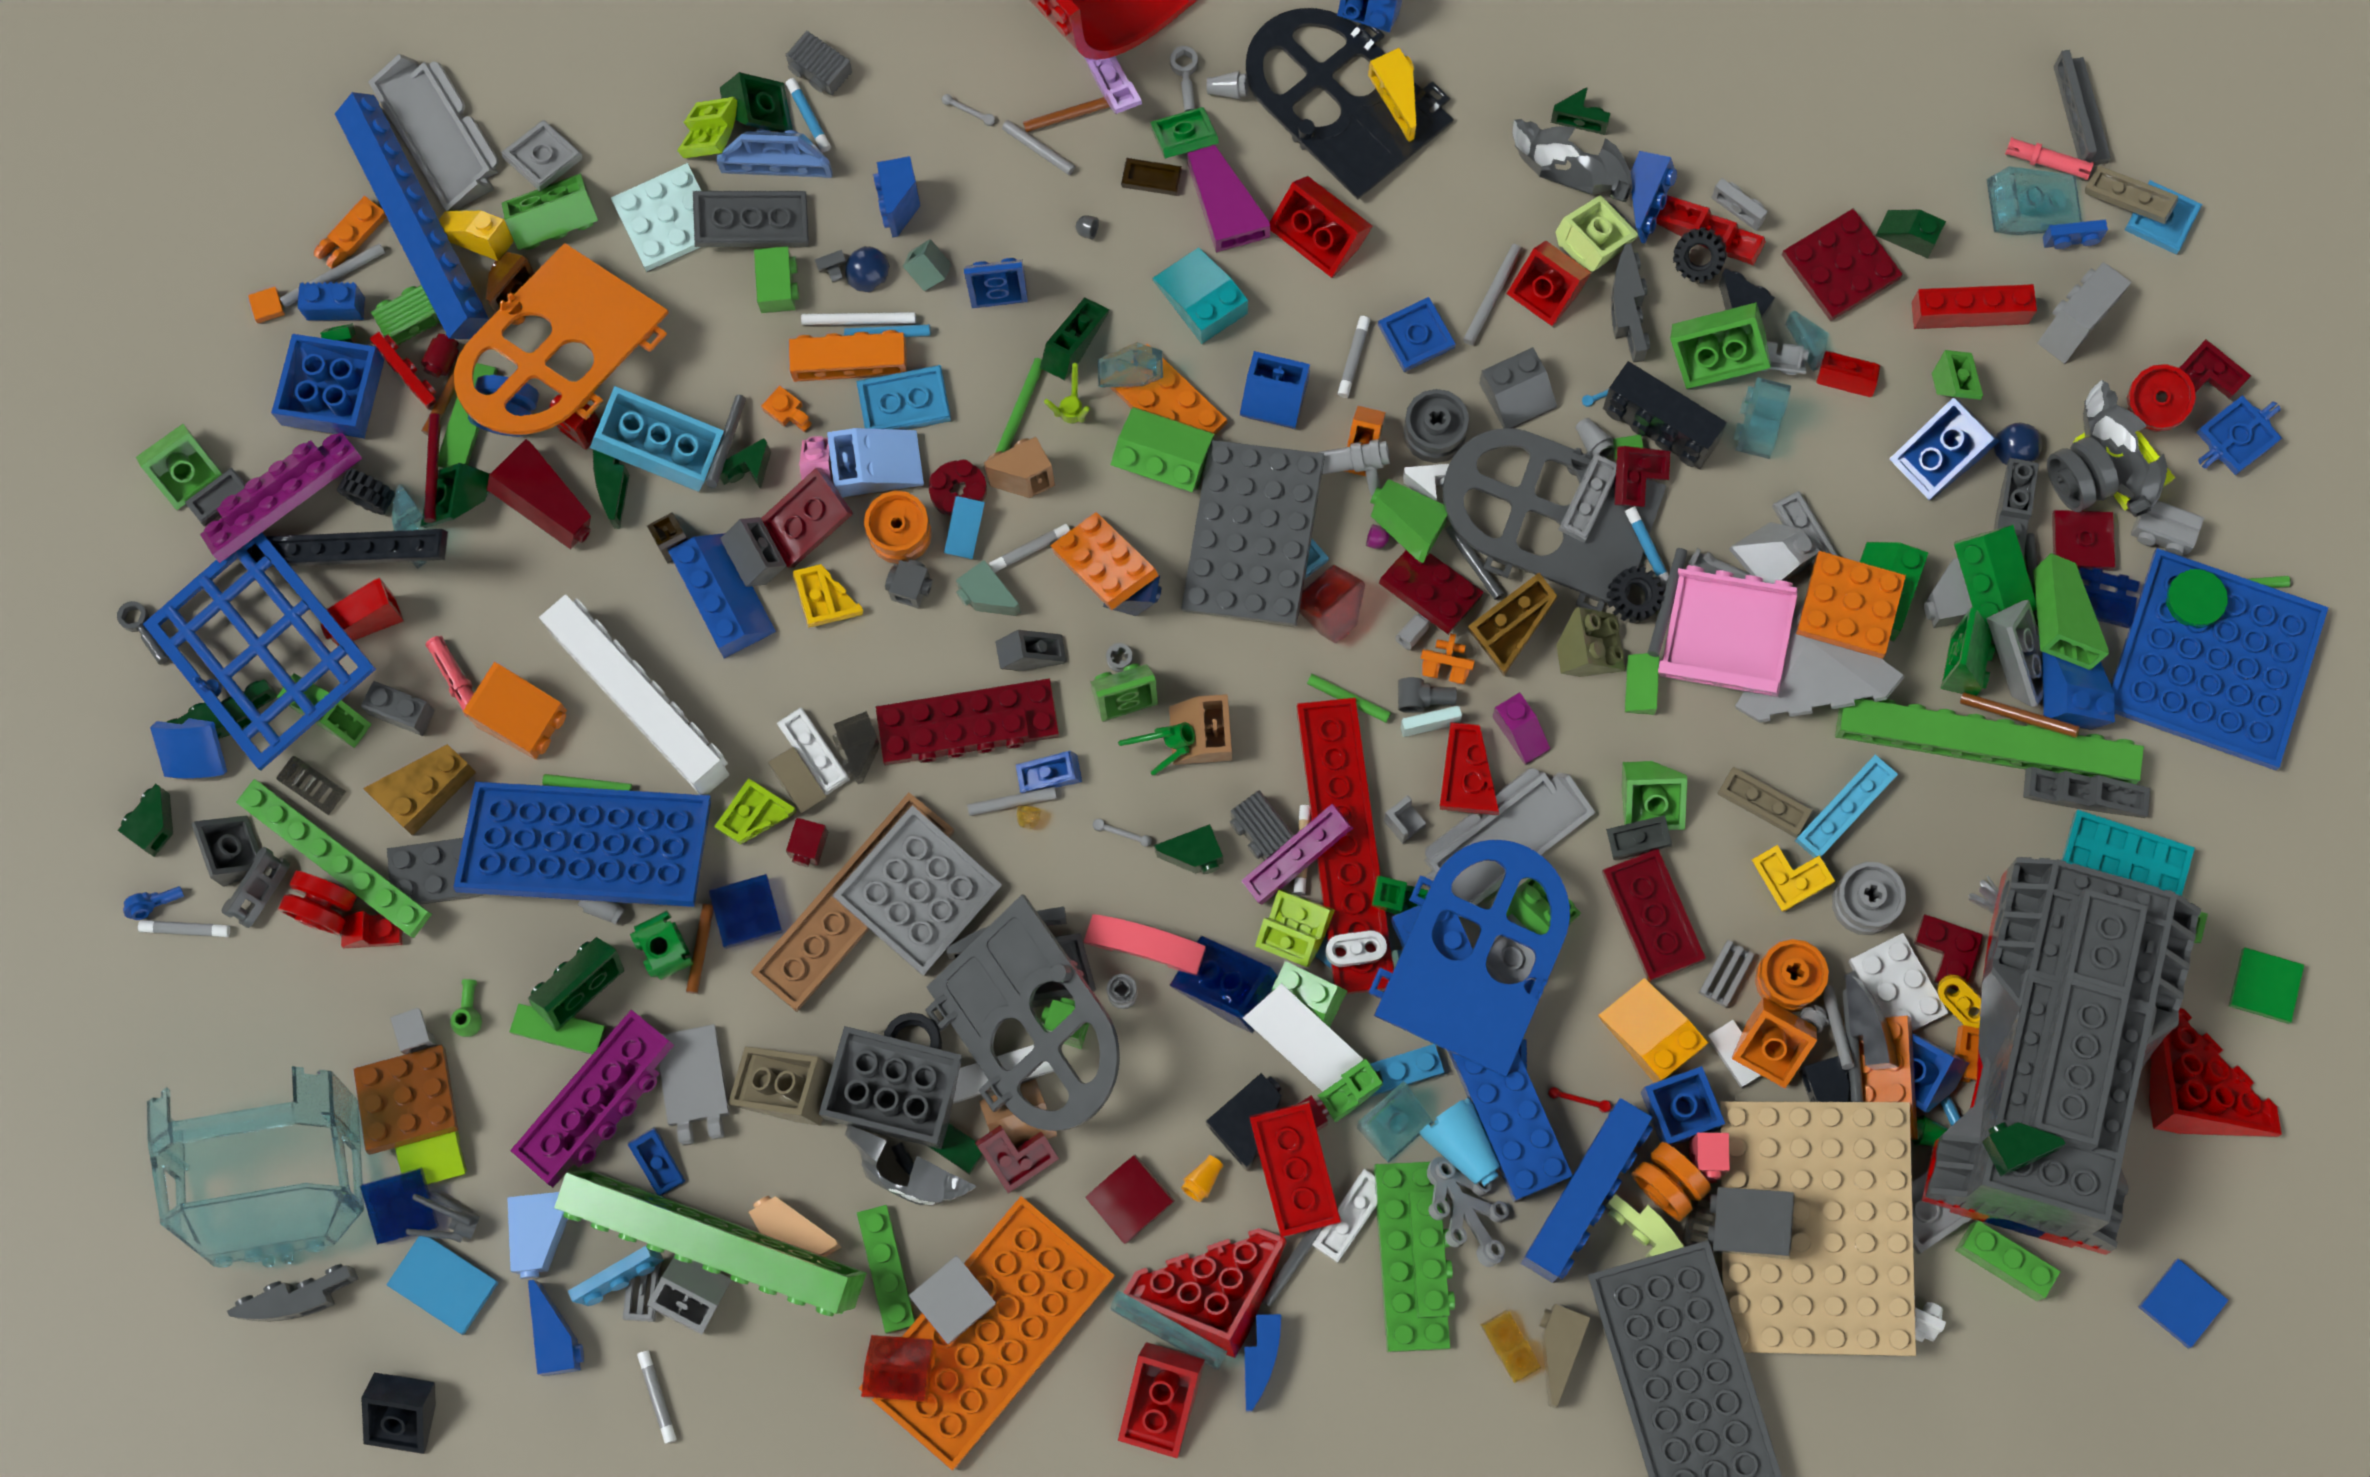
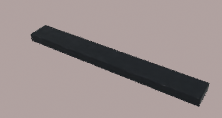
(358, 547)

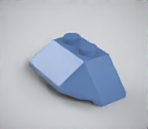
(774, 154)

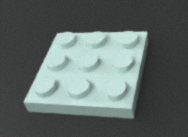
(660, 216)

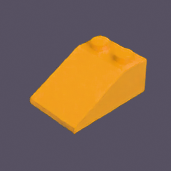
(1653, 1031)

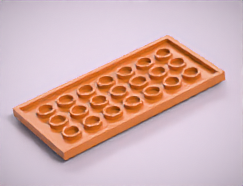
(1040, 1293)

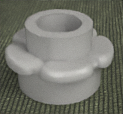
(1816, 1016)

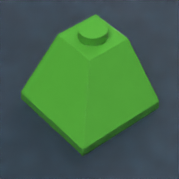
(1653, 791)

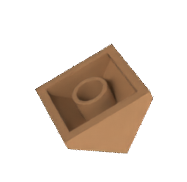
(1014, 1128)

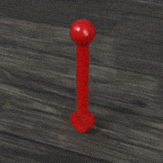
(1604, 1106)

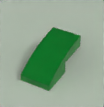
(1394, 895)

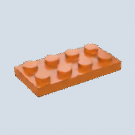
(1174, 399)
(1104, 560)
(1894, 1083)

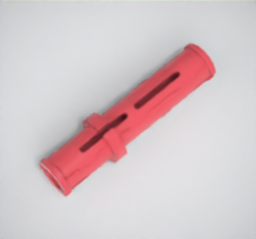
(2049, 158)
(459, 686)

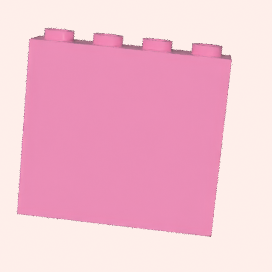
(1729, 631)

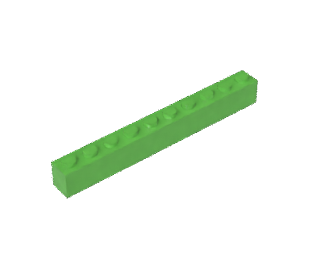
(1987, 740)

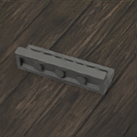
(2081, 109)

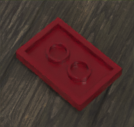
(806, 517)
(1431, 589)

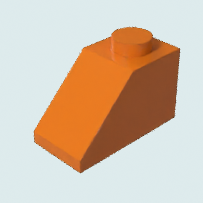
(1366, 426)

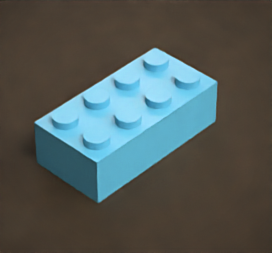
(656, 439)

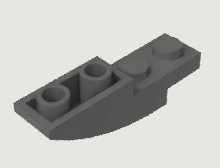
(1626, 299)
(2017, 497)
(283, 1302)

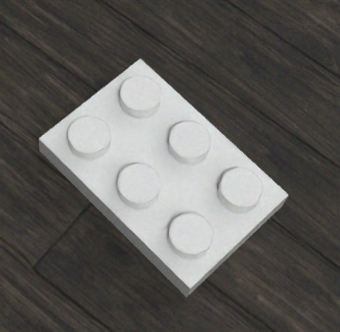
(1899, 982)

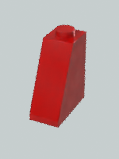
(365, 611)

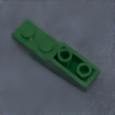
(257, 692)

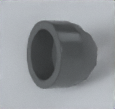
(1087, 226)

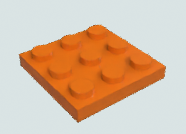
(1850, 604)

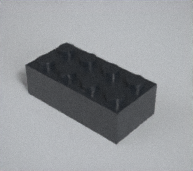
(1663, 415)

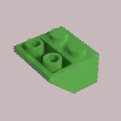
(1533, 909)

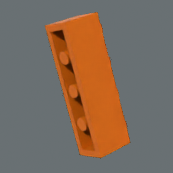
(847, 356)

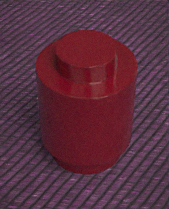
(440, 355)

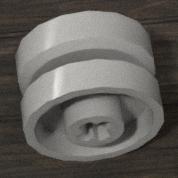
(1852, 896)

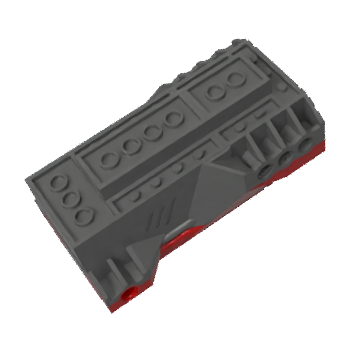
(2072, 1008)

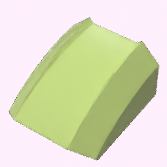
(1594, 233)

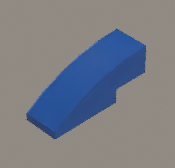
(1261, 1358)

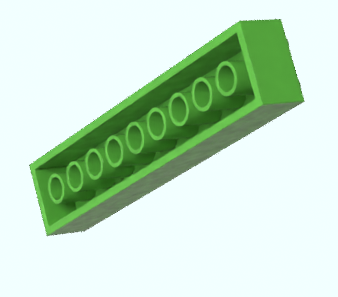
(710, 1241)

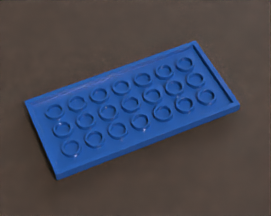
(583, 844)

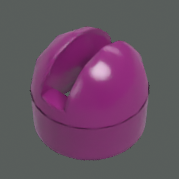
(1377, 537)

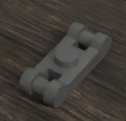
(256, 887)

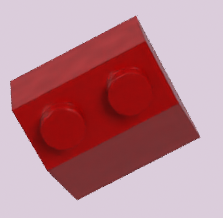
(1548, 282)

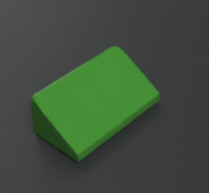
(1641, 684)

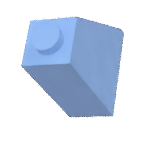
(534, 1233)

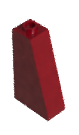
(540, 495)

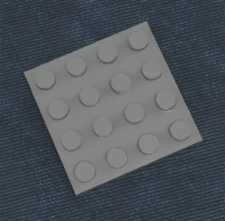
(917, 890)

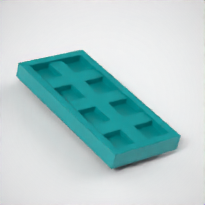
(2127, 852)

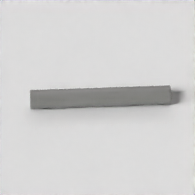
(1038, 147)
(1011, 801)
(1837, 1028)

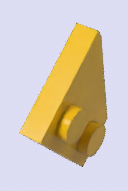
(822, 597)

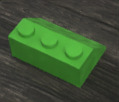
(549, 212)
(1720, 345)
(1162, 449)

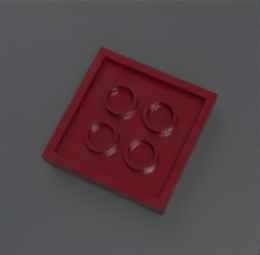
(1841, 264)

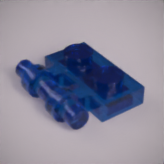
(2111, 606)

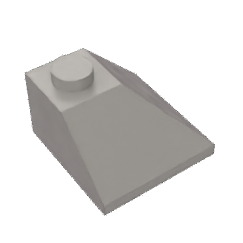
(1775, 552)

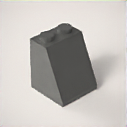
(1752, 1222)

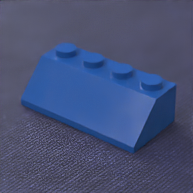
(723, 600)

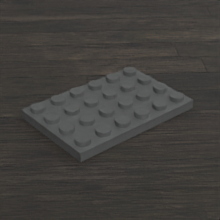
(1253, 532)

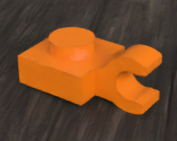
(785, 408)
(1967, 1048)

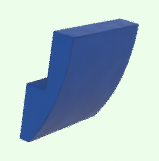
(188, 749)

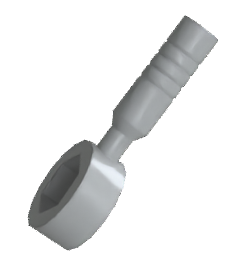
(1186, 84)

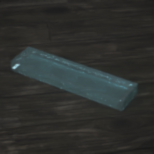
(1167, 1330)

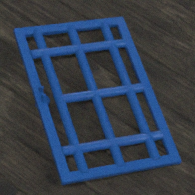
(211, 688)

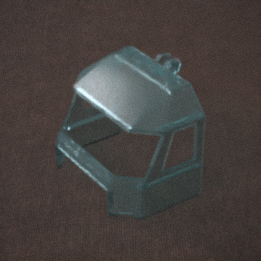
(265, 1221)

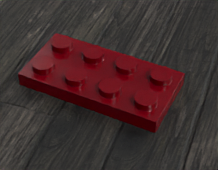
(1653, 915)

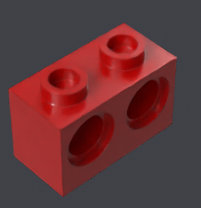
(578, 428)

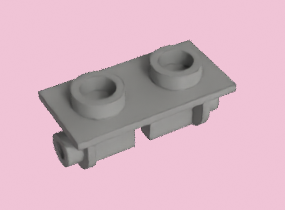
(1790, 360)

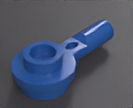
(142, 904)

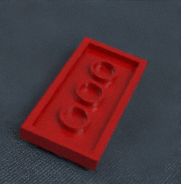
(1295, 1169)

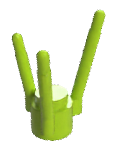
(1070, 407)

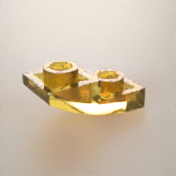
(1510, 1346)

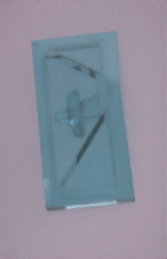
(1809, 336)

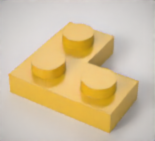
(1788, 885)

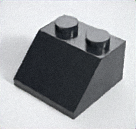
(398, 1412)

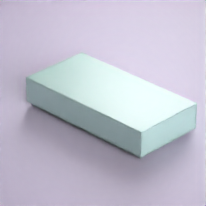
(1430, 721)

